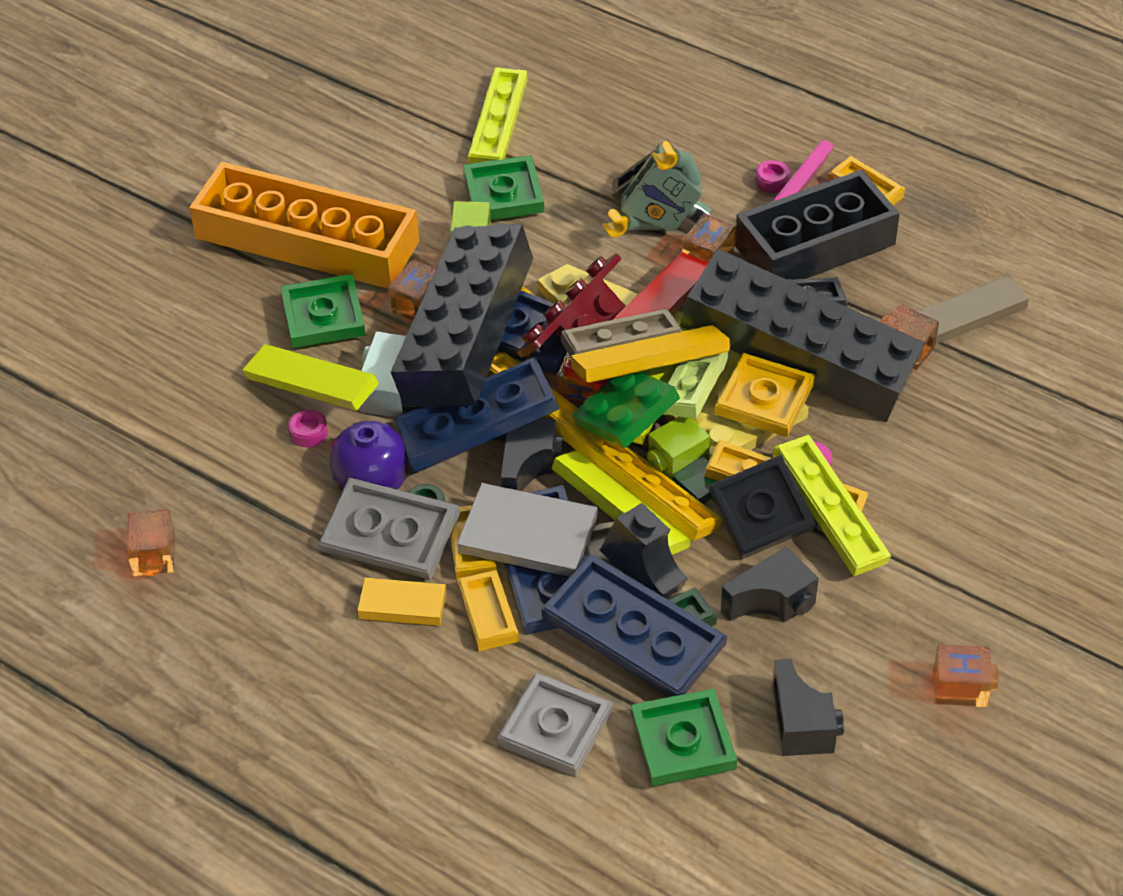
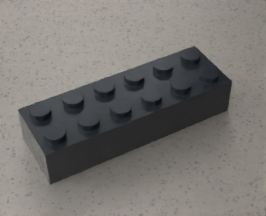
(462, 316)
(795, 327)

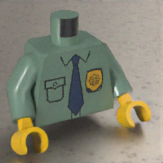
(660, 194)

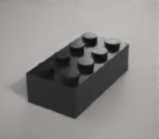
(818, 227)

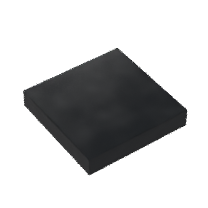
(761, 507)

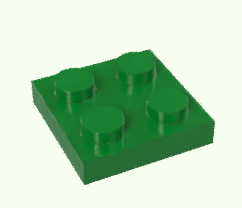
(507, 184)
(322, 311)
(625, 407)
(683, 737)

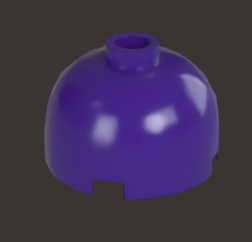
(370, 454)

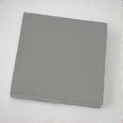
(555, 724)

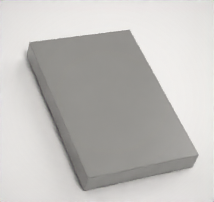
(389, 528)
(527, 530)

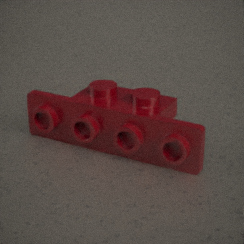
(587, 303)

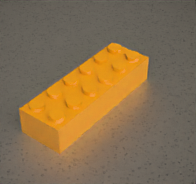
(305, 224)

